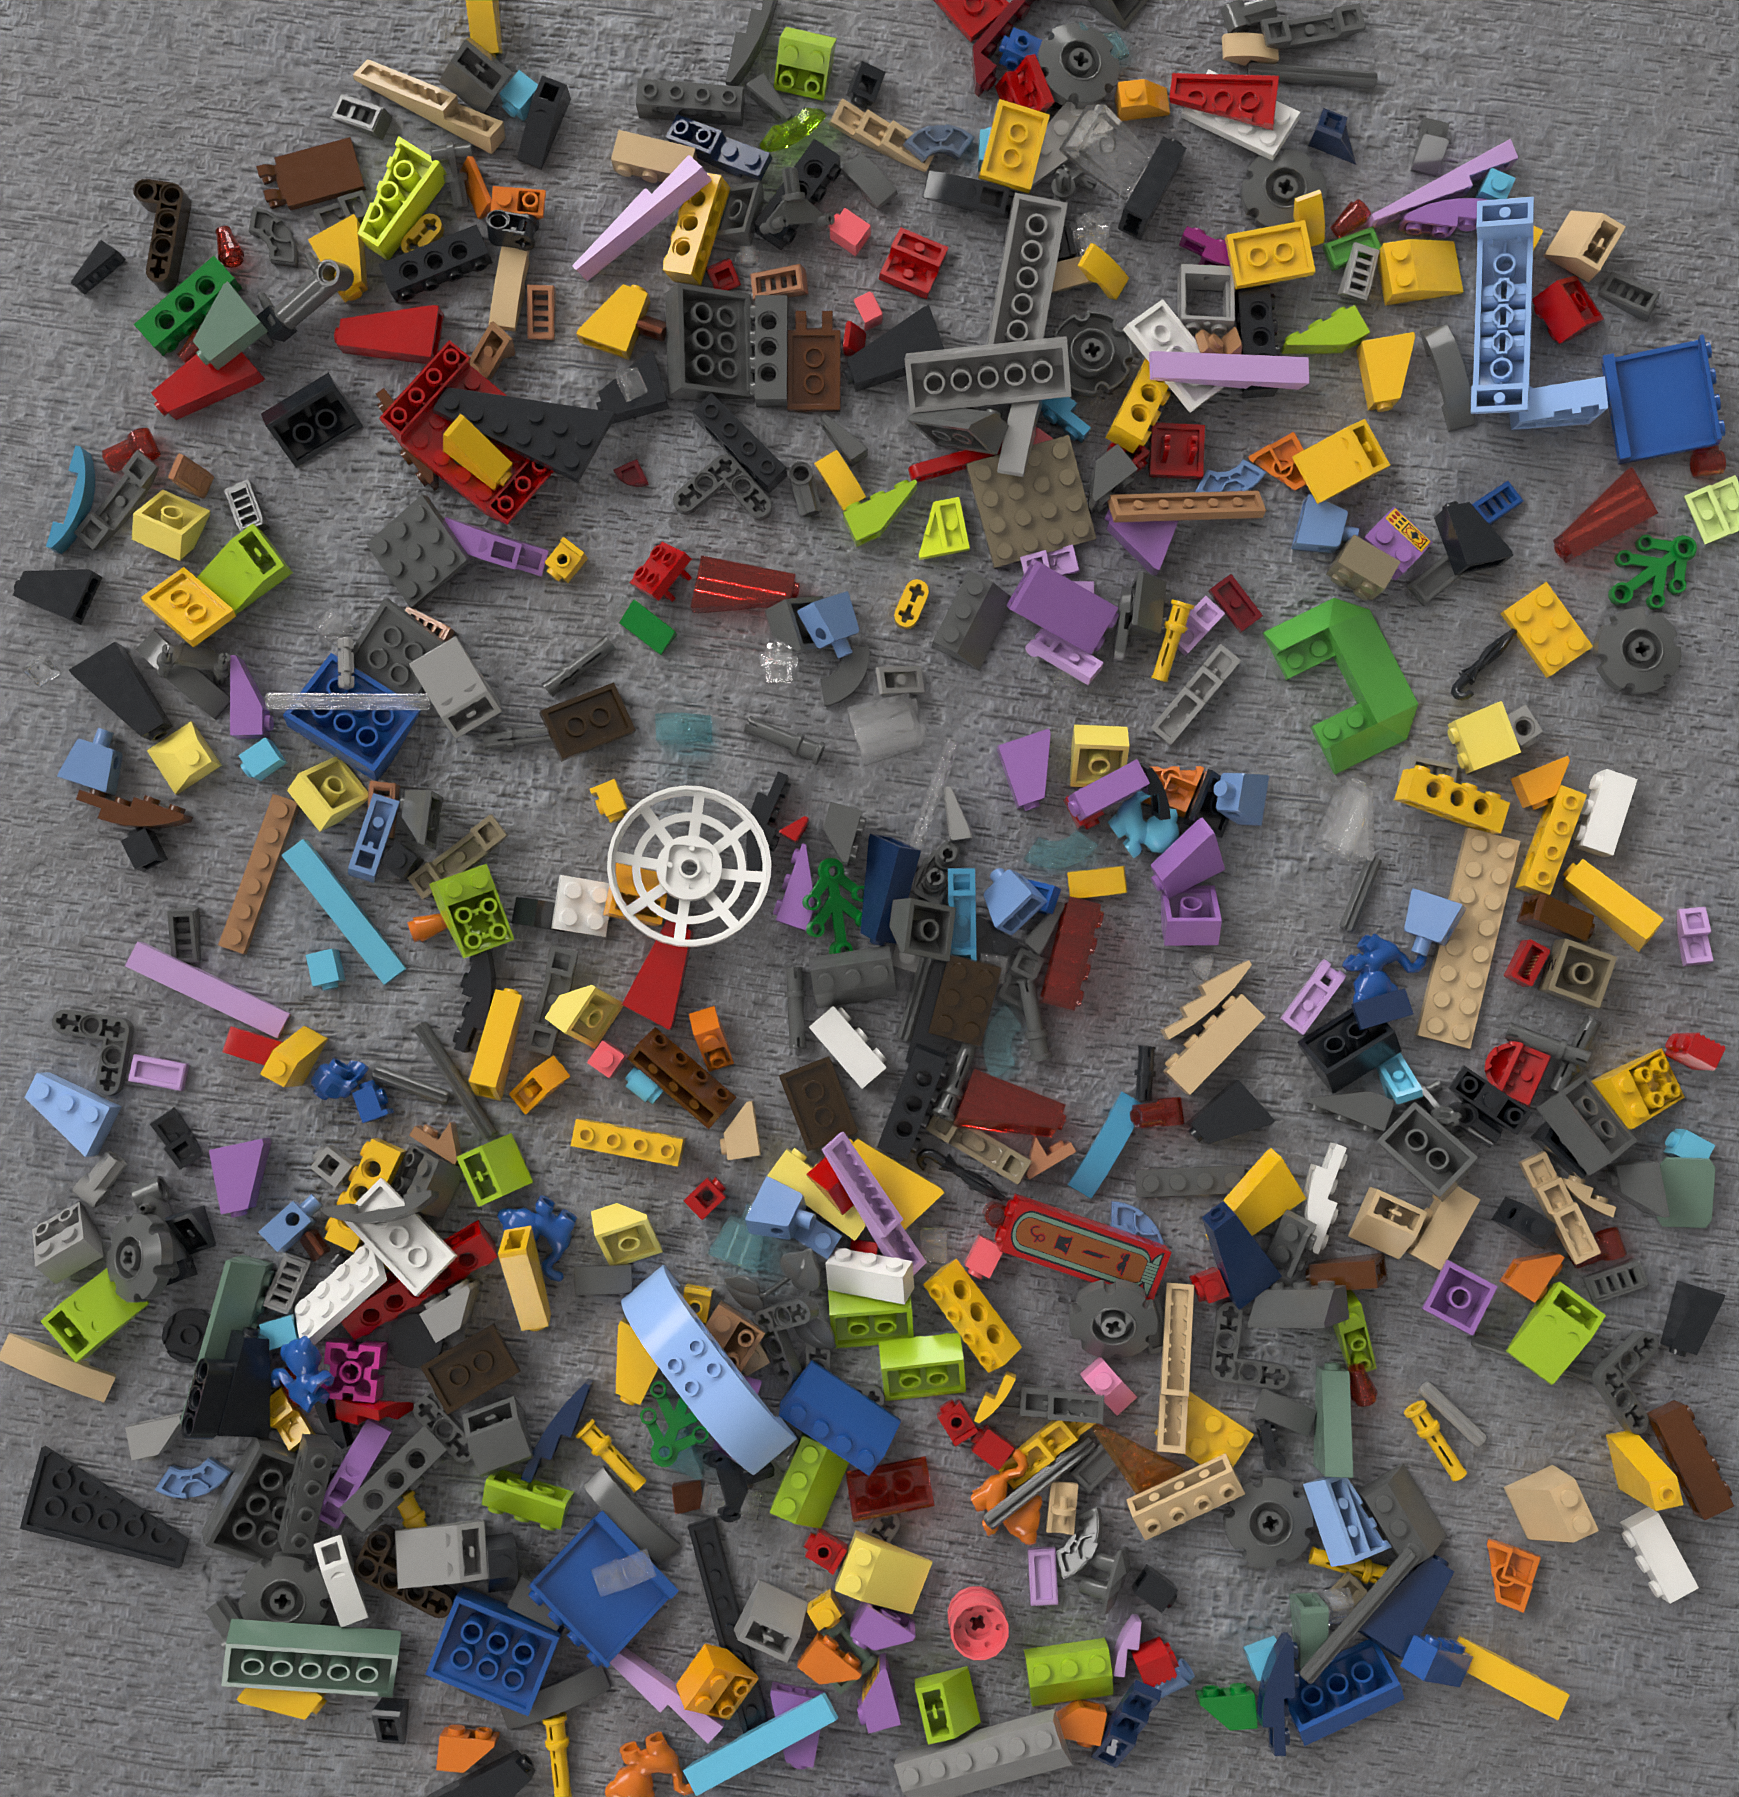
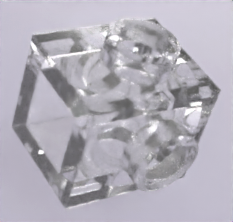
(1090, 229)
(778, 662)

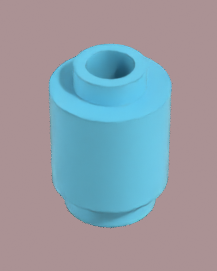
(643, 1086)

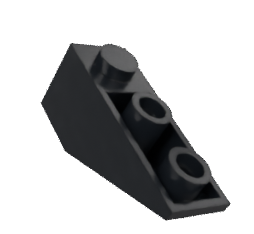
(543, 121)

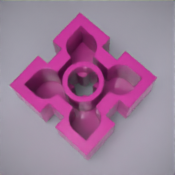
(367, 1357)

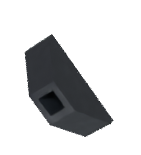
(1489, 1100)

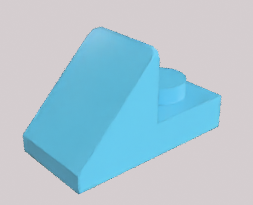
(1399, 1080)

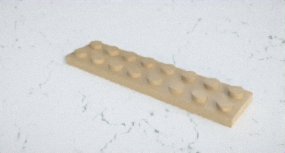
(1463, 964)

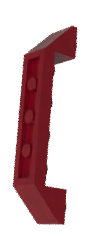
(983, 68)

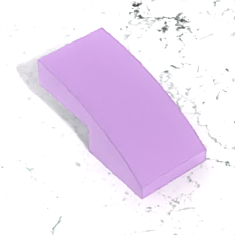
(1062, 561)
(1199, 623)
(1693, 936)
(1127, 1639)

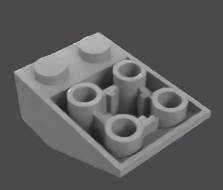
(456, 687)
(441, 1554)

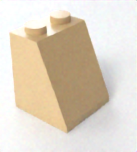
(1551, 1506)

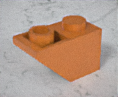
(519, 200)
(711, 1038)
(1531, 1274)
(828, 1663)
(1083, 1722)
(463, 1747)

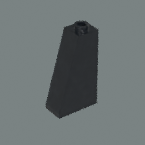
(1151, 187)
(885, 356)
(121, 687)
(249, 1393)
(498, 1779)

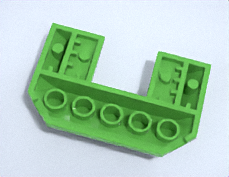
(1369, 668)

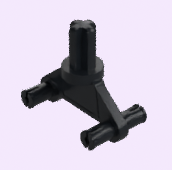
(734, 1482)

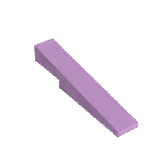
(1449, 186)
(642, 216)
(1230, 369)
(207, 989)
(871, 1202)
(662, 1692)

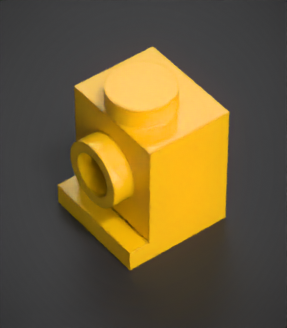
(575, 561)
(610, 800)
(700, 1295)
(825, 1610)

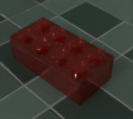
(1070, 954)

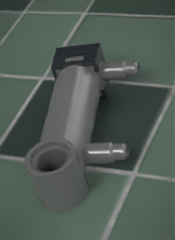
(303, 301)
(153, 1197)

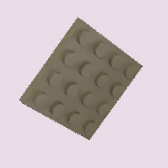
(1035, 510)

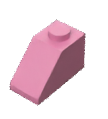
(1108, 1383)

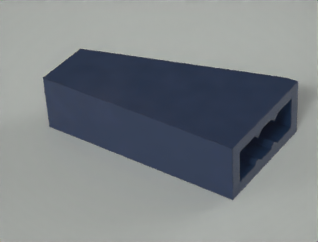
(887, 877)
(1238, 1256)
(1408, 1607)

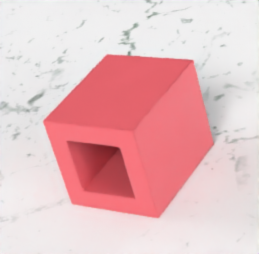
(849, 231)
(607, 1059)
(982, 1257)

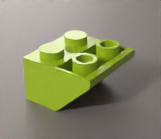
(804, 63)
(494, 1169)
(947, 1704)

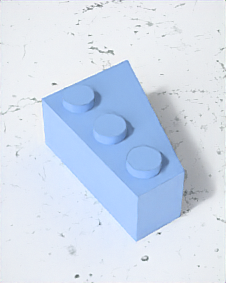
(1563, 405)
(73, 1111)
(1342, 1521)

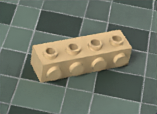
(1213, 1044)
(1185, 1497)

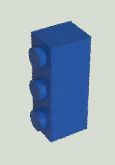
(1437, 1660)

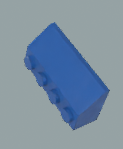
(839, 1417)
(1346, 1691)

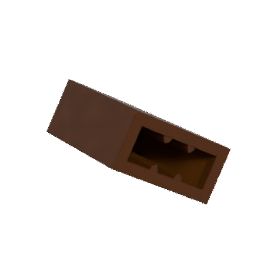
(1556, 917)
(1354, 1271)

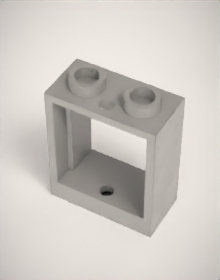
(1218, 279)

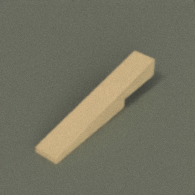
(433, 104)
(1175, 1368)

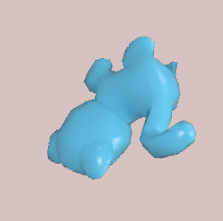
(1154, 833)

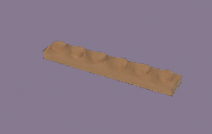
(1186, 506)
(259, 874)

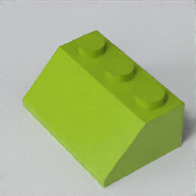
(867, 1320)
(922, 1366)
(809, 1484)
(527, 1501)
(1069, 1671)

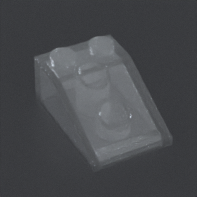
(1106, 150)

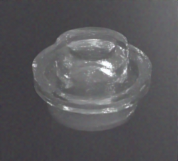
(749, 255)

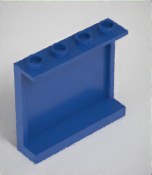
(1662, 401)
(571, 1595)

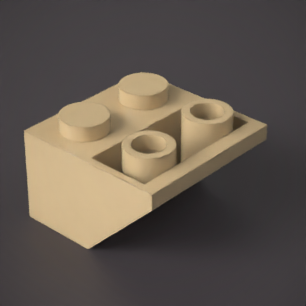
(1584, 243)
(1387, 1223)

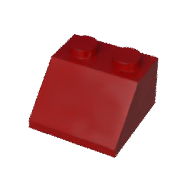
(1566, 309)

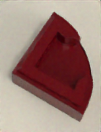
(631, 474)

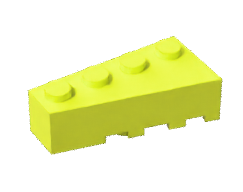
(401, 198)

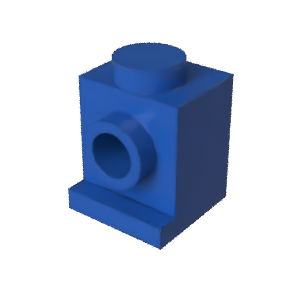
(371, 1102)

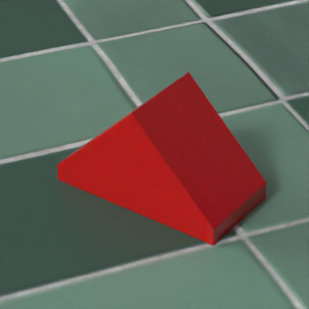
(828, 1183)

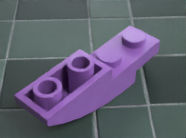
(1442, 218)
(499, 548)
(353, 1470)

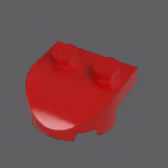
(1516, 1070)

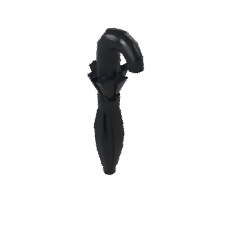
(1470, 674)
(948, 1164)

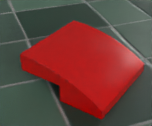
(1026, 86)
(913, 263)

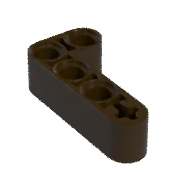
(165, 268)
(384, 1563)

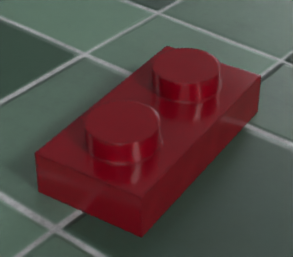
(1235, 603)

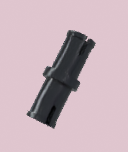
(1145, 1072)

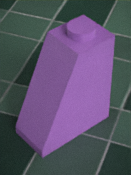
(1144, 540)
(1026, 768)
(1108, 790)
(1188, 860)
(239, 1174)
(784, 1698)

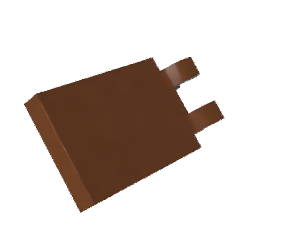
(313, 175)
(813, 366)

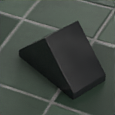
(533, 913)
(192, 1229)
(391, 1720)

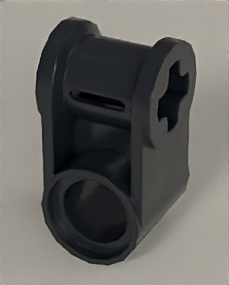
(510, 230)

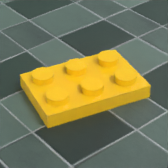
(1014, 146)
(1270, 254)
(188, 607)
(1546, 629)
(1212, 1433)

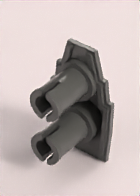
(932, 876)
(1117, 1568)

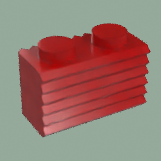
(1694, 1050)
(1155, 1661)

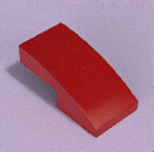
(249, 1045)

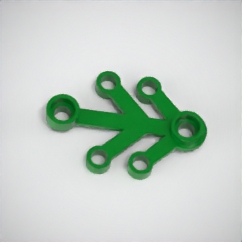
(1655, 568)
(834, 905)
(676, 1421)

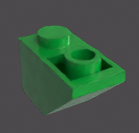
(1231, 1705)

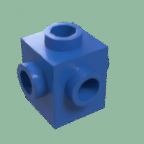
(1017, 47)

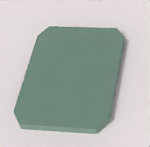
(1688, 1191)

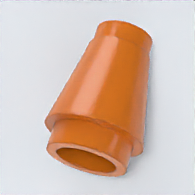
(426, 926)

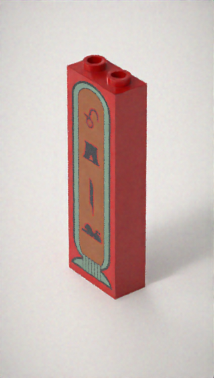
(1080, 1245)

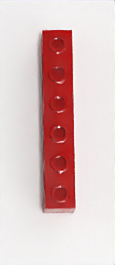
(386, 1308)

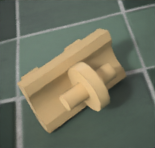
(1062, 1507)

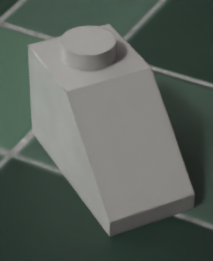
(152, 1436)

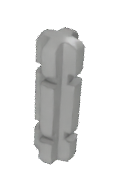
(345, 663)

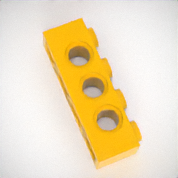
(699, 242)
(1140, 405)
(1413, 792)
(1550, 841)
(628, 1142)
(389, 1159)
(972, 1316)

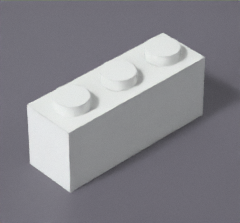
(1604, 813)
(848, 1046)
(870, 1275)
(1658, 1555)

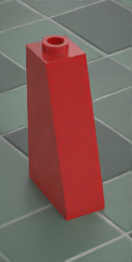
(393, 335)
(200, 385)
(660, 980)

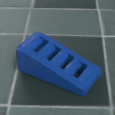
(1509, 492)

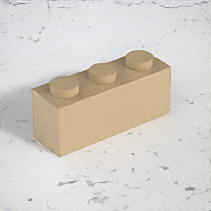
(647, 156)
(1443, 1227)

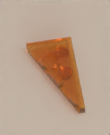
(1136, 1463)

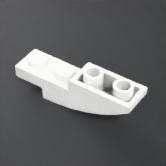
(1318, 1186)

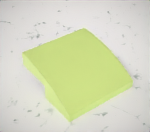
(1715, 509)

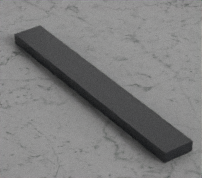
(725, 1611)

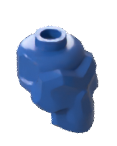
(337, 1079)

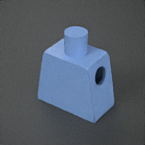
(1321, 527)
(831, 622)
(93, 763)
(1242, 797)
(1011, 900)
(1431, 920)
(778, 1211)
(280, 1230)

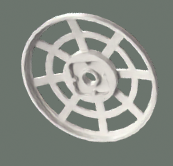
(689, 849)

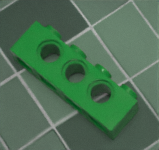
(174, 307)

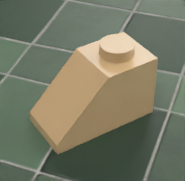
(742, 1135)

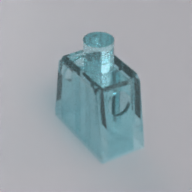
(738, 1245)

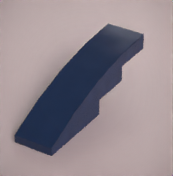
(563, 1424)
(1126, 1723)

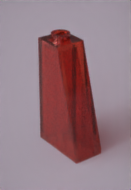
(1613, 512)
(739, 586)
(1007, 1108)

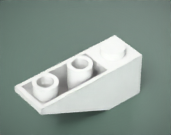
(339, 1576)

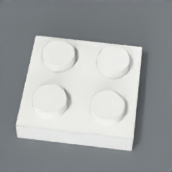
(580, 906)

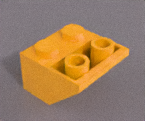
(630, 894)
(715, 1683)

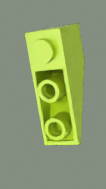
(1333, 335)
(873, 517)
(1354, 1336)

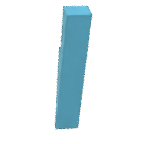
(344, 910)
(760, 1743)

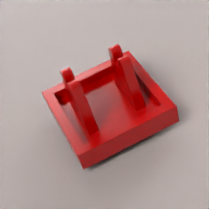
(1177, 451)
(661, 571)

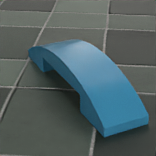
(63, 535)
(963, 897)
(1105, 1147)

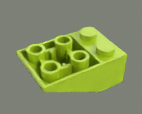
(245, 569)
(472, 910)
(90, 1317)
(1555, 1332)

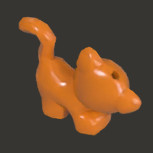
(994, 1490)
(636, 1777)

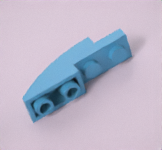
(1061, 412)

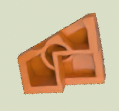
(1278, 461)
(1179, 786)
(1512, 1573)

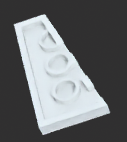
(1055, 134)

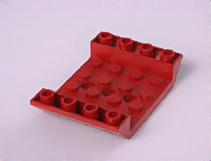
(422, 431)

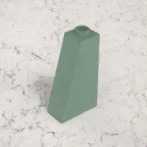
(1333, 1422)

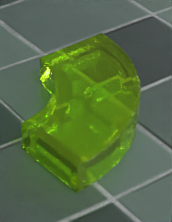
(792, 131)

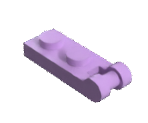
(1064, 656)
(1312, 998)

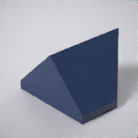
(1332, 136)

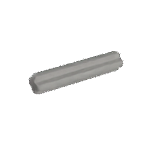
(1452, 1414)

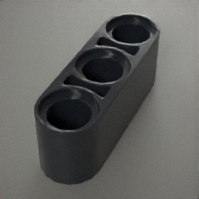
(207, 1398)

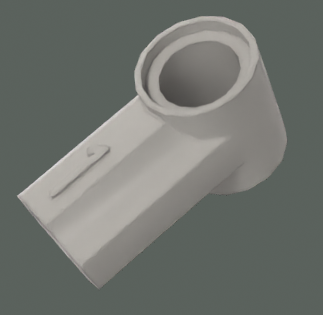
(96, 1185)

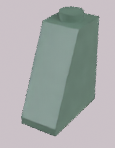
(227, 329)
(1309, 1624)

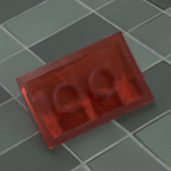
(890, 1489)

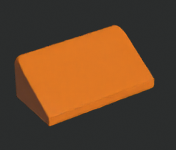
(476, 188)

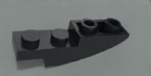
(969, 194)
(766, 811)
(481, 986)

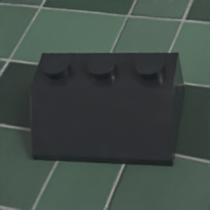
(311, 420)
(1345, 1053)

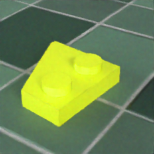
(945, 530)

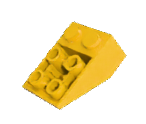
(1341, 461)
(1640, 1088)

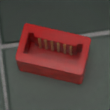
(1526, 963)

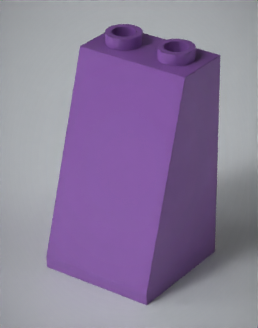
(1063, 607)

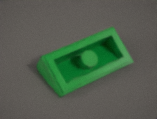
(648, 627)

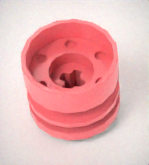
(982, 1637)

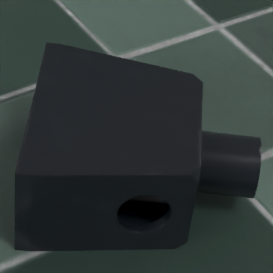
(1525, 1224)

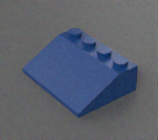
(358, 737)
(493, 1651)

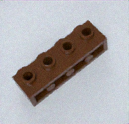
(681, 1077)
(1690, 1459)

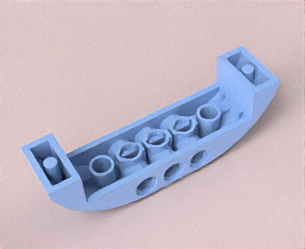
(1503, 306)
(704, 1373)

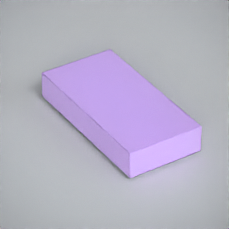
(158, 1072)
(1042, 1576)

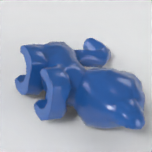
(1377, 954)
(554, 1228)
(303, 1361)

